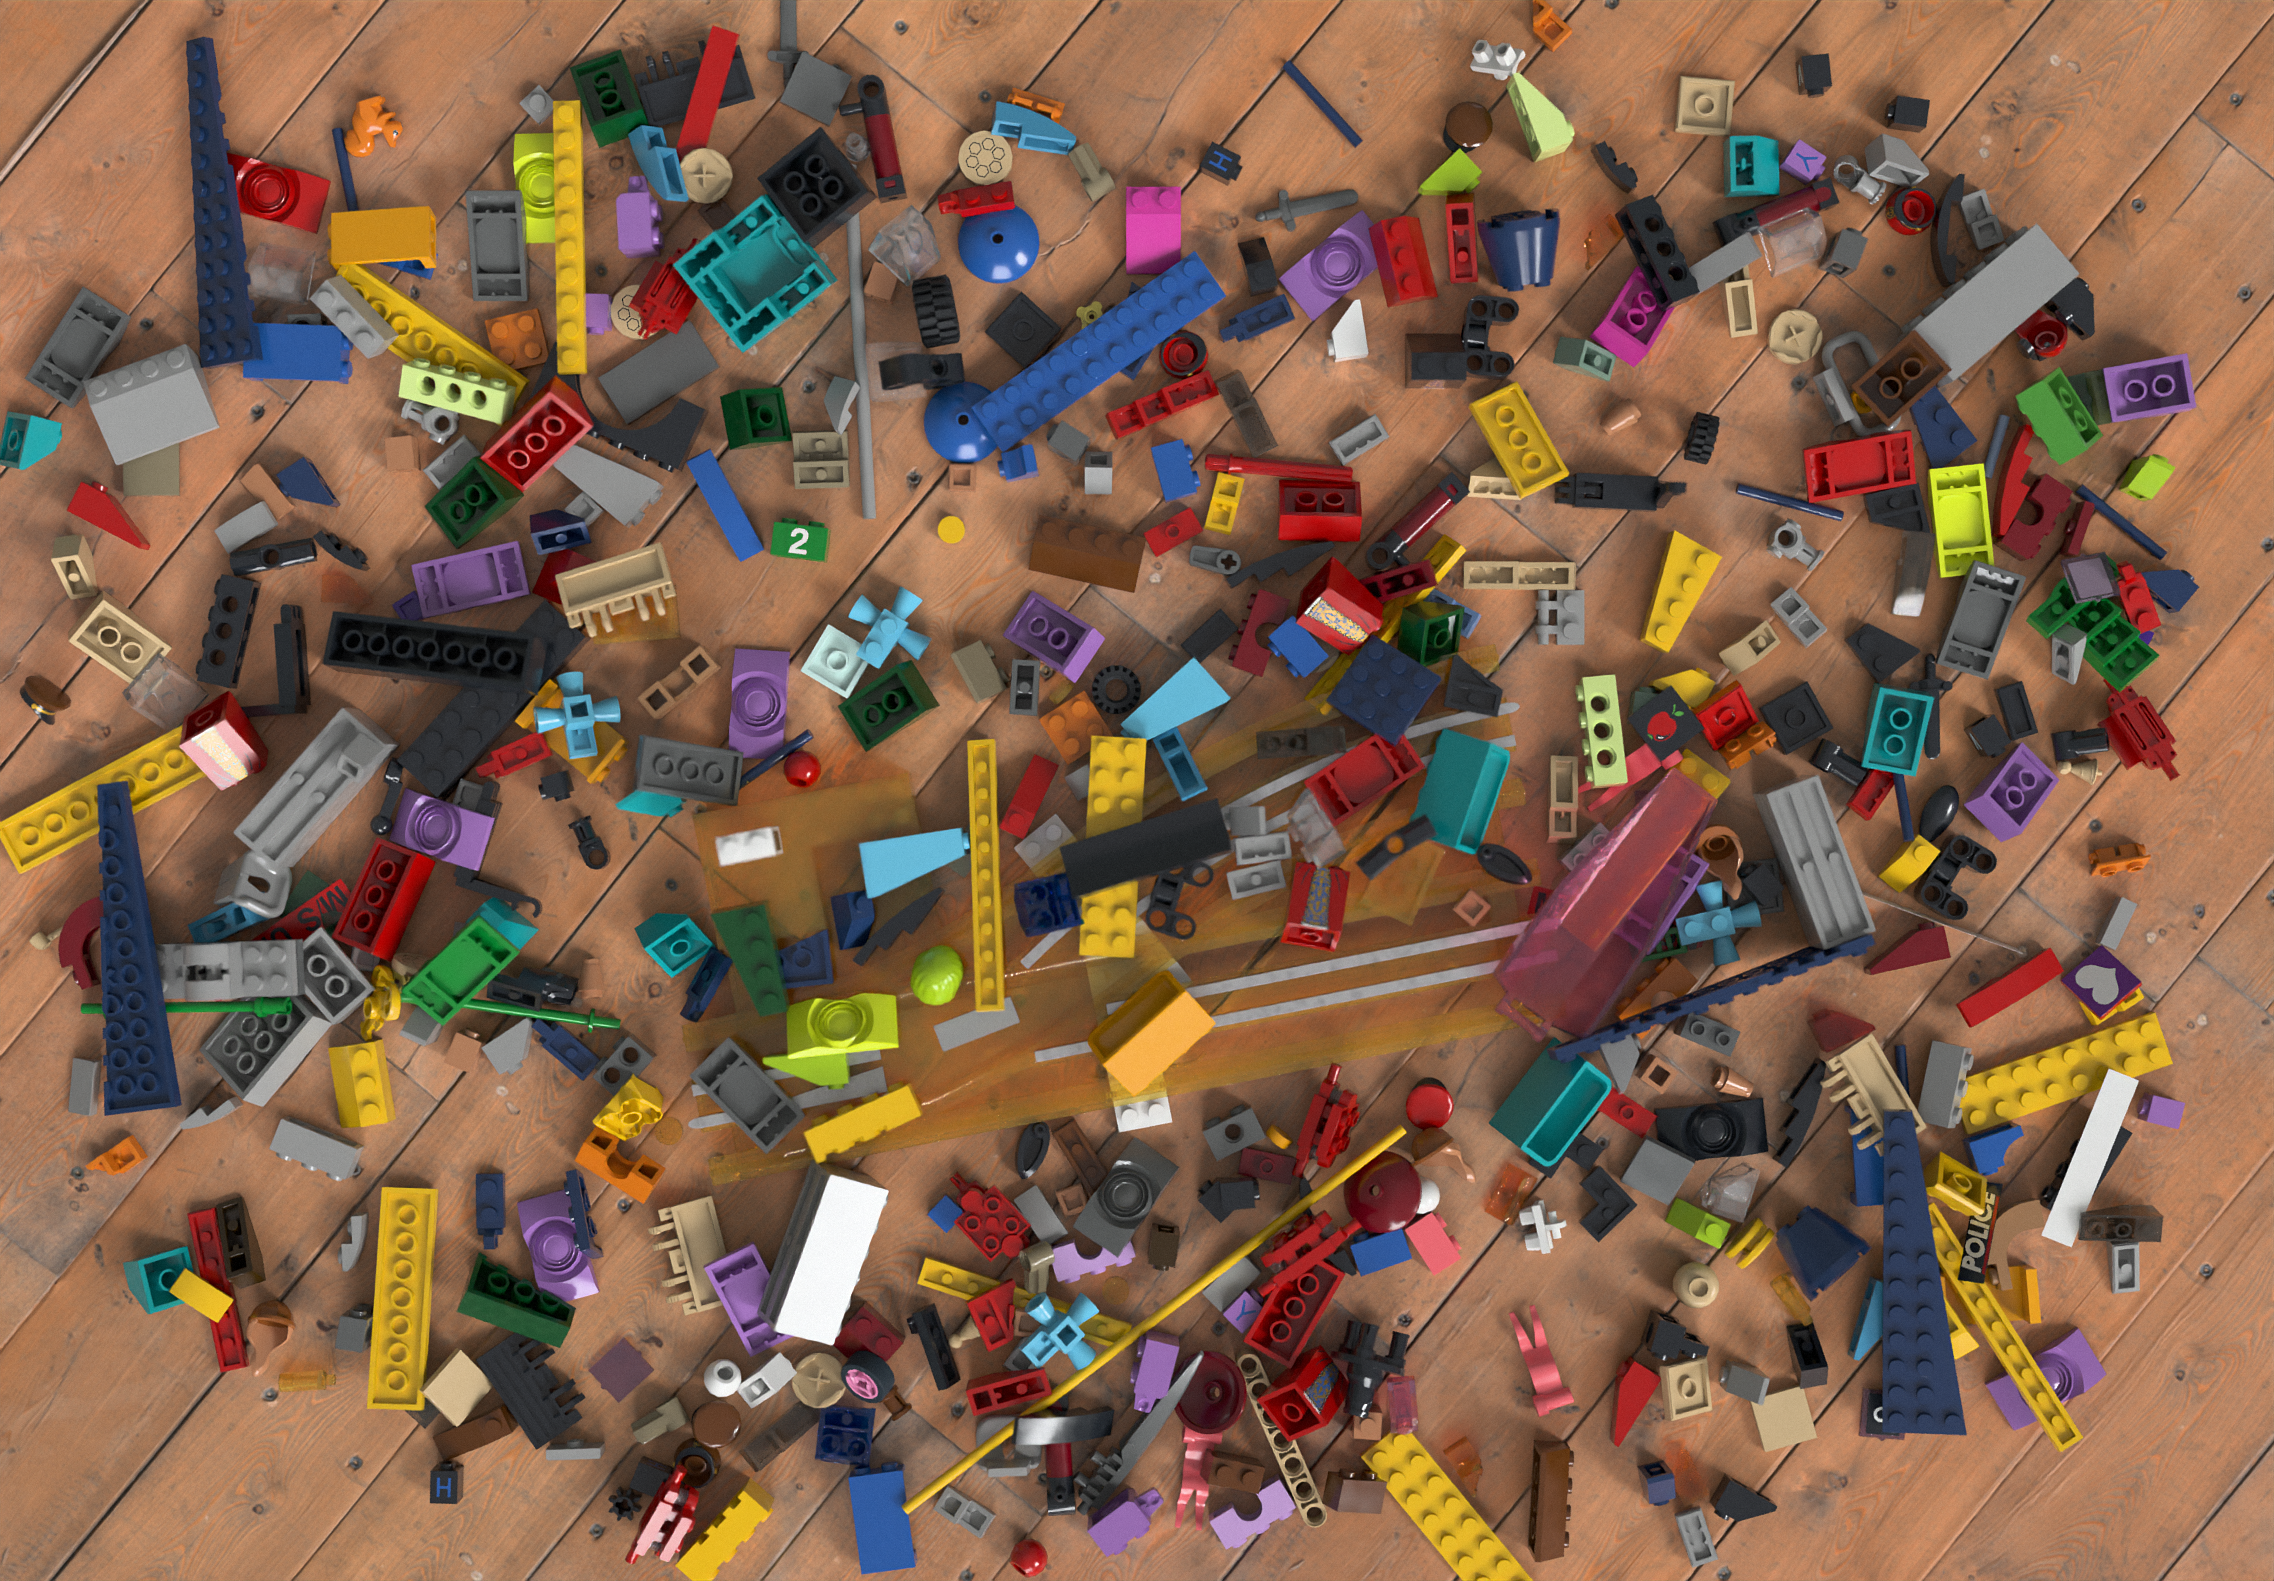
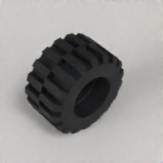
(936, 311)

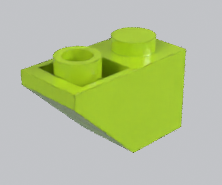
(2146, 477)

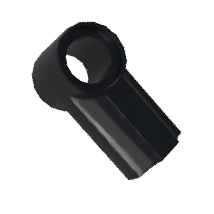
(2073, 744)
(1831, 759)

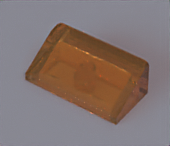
(1511, 1194)

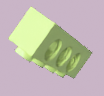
(416, 387)
(1604, 689)

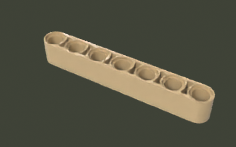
(1283, 1450)

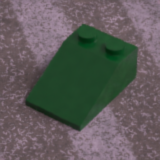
(609, 97)
(472, 501)
(888, 705)

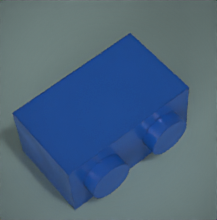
(1174, 470)
(1297, 648)
(1379, 1250)

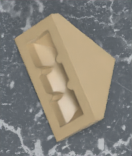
(1491, 482)

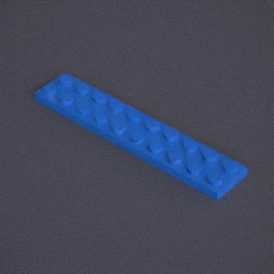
(1098, 352)

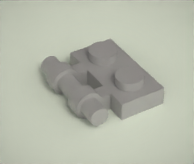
(1569, 617)

